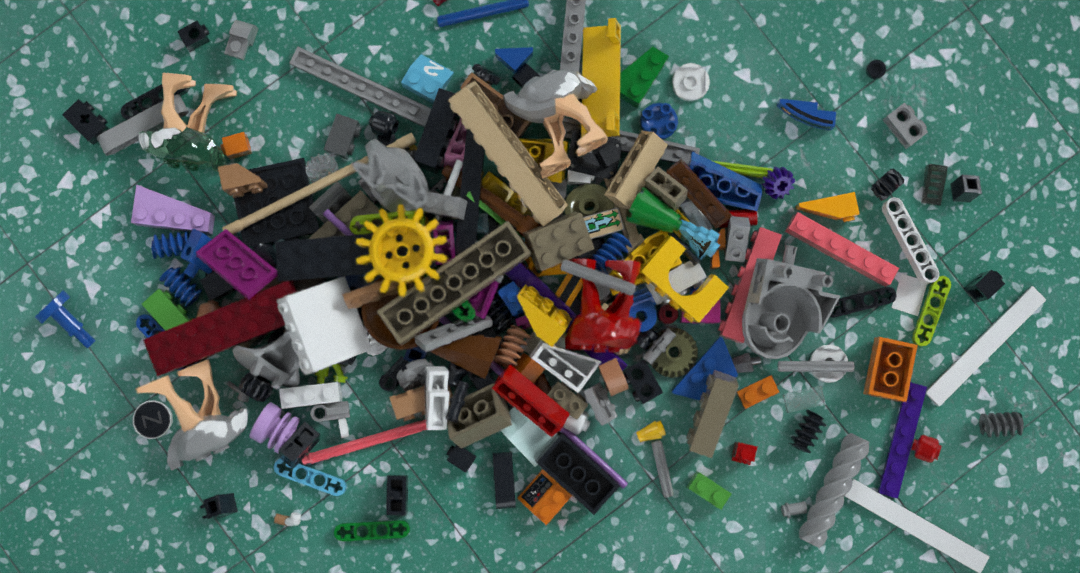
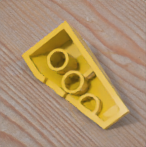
(642, 254)

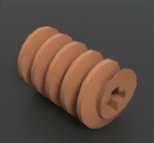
(511, 346)

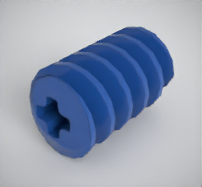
(169, 245)
(610, 251)
(180, 286)

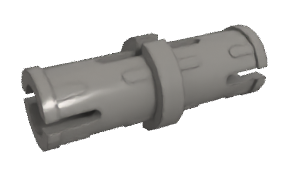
(659, 346)

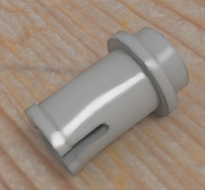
(793, 509)

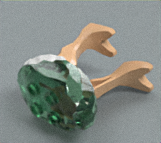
(182, 143)

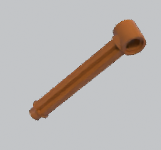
(505, 211)

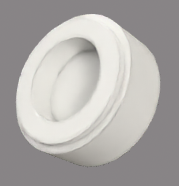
(343, 427)

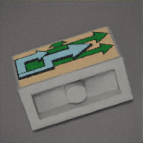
(604, 223)

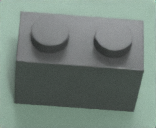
(342, 136)

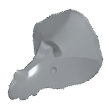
(273, 362)

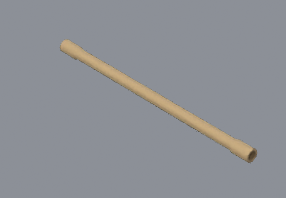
(239, 225)

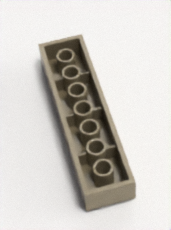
(457, 283)

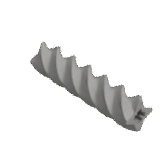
(836, 484)

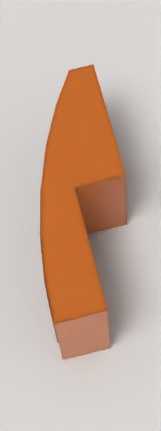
(714, 260)

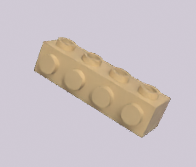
(635, 169)

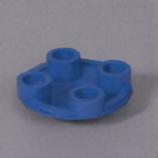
(659, 119)

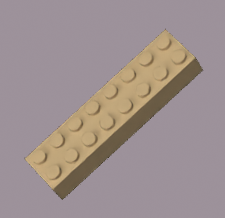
(508, 153)

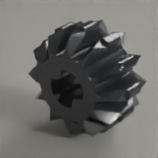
(887, 184)
(255, 387)

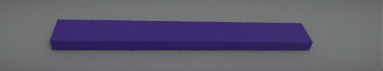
(523, 275)

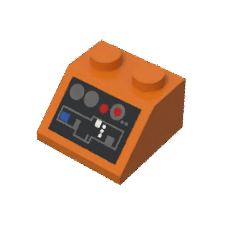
(544, 497)

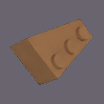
(411, 403)

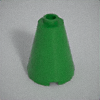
(653, 213)

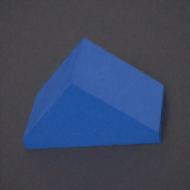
(514, 57)

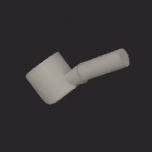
(242, 397)

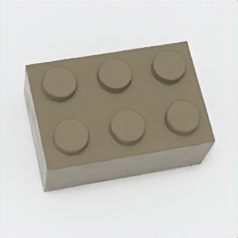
(558, 241)
(480, 417)

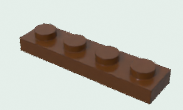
(699, 194)

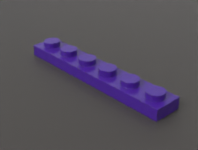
(902, 441)

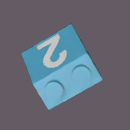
(426, 78)

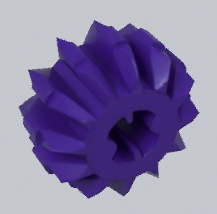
(778, 182)

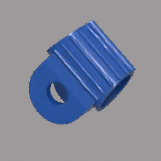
(644, 303)

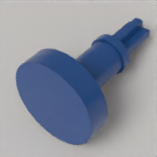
(65, 319)

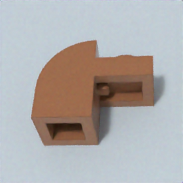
(613, 377)

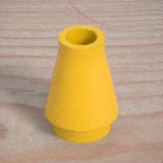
(651, 432)

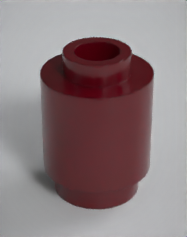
(665, 320)

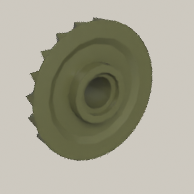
(588, 196)
(686, 357)

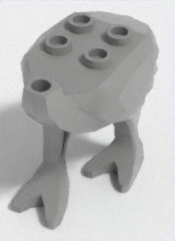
(393, 177)

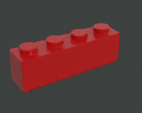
(530, 401)

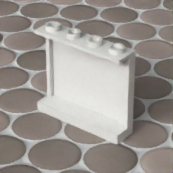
(323, 326)

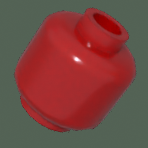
(926, 448)

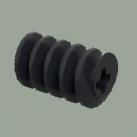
(499, 316)
(808, 431)

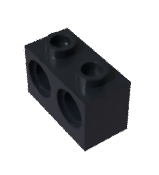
(646, 379)
(299, 445)

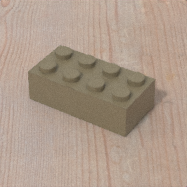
(712, 414)

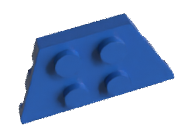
(715, 358)

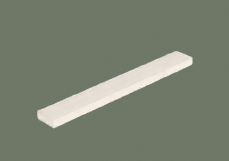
(985, 346)
(917, 526)

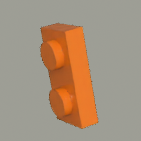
(757, 392)

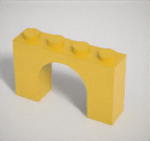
(657, 270)

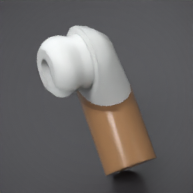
(292, 520)

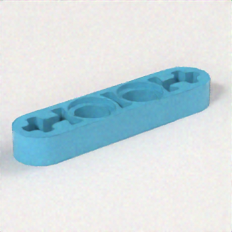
(309, 479)

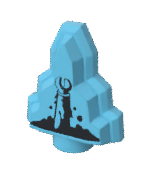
(700, 239)

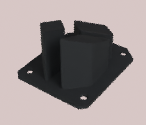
(600, 164)

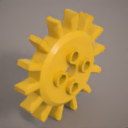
(385, 241)

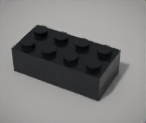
(437, 133)
(577, 473)

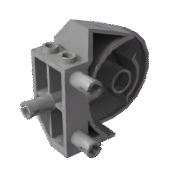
(785, 305)

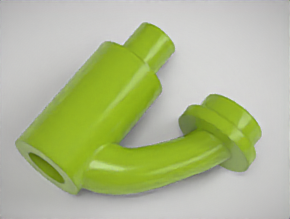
(321, 374)

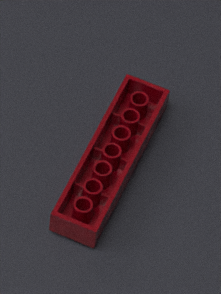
(218, 330)

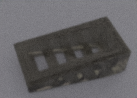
(942, 179)

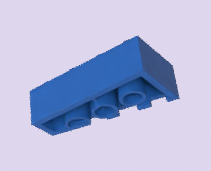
(726, 184)

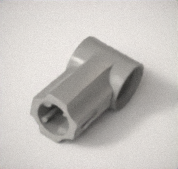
(332, 411)

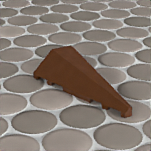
(471, 353)

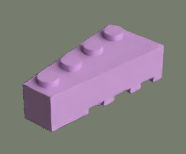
(163, 212)

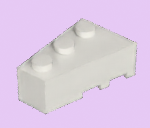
(566, 365)

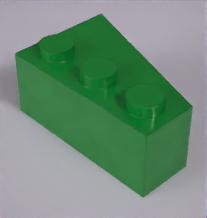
(640, 76)

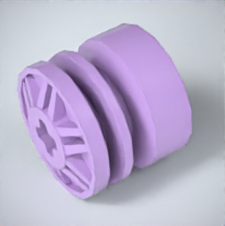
(273, 427)

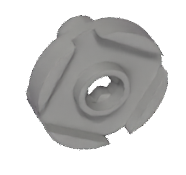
(414, 374)

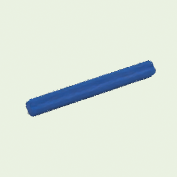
(480, 12)

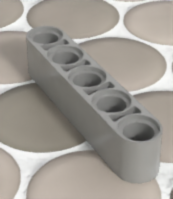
(127, 131)

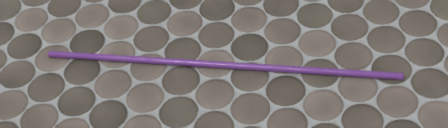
(497, 369)

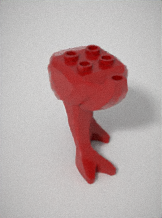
(607, 328)

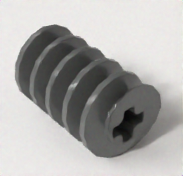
(1001, 422)

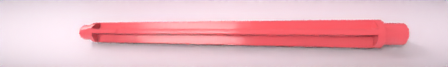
(364, 442)

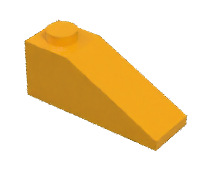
(833, 207)

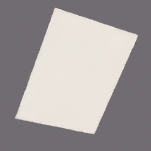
(909, 295)

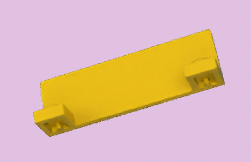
(602, 68)

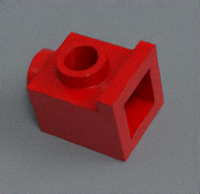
(744, 453)

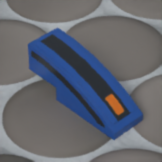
(807, 113)

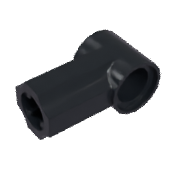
(392, 373)

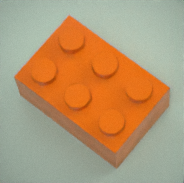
(890, 369)

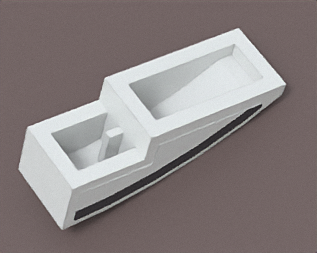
(436, 397)

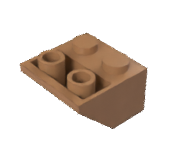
(238, 180)

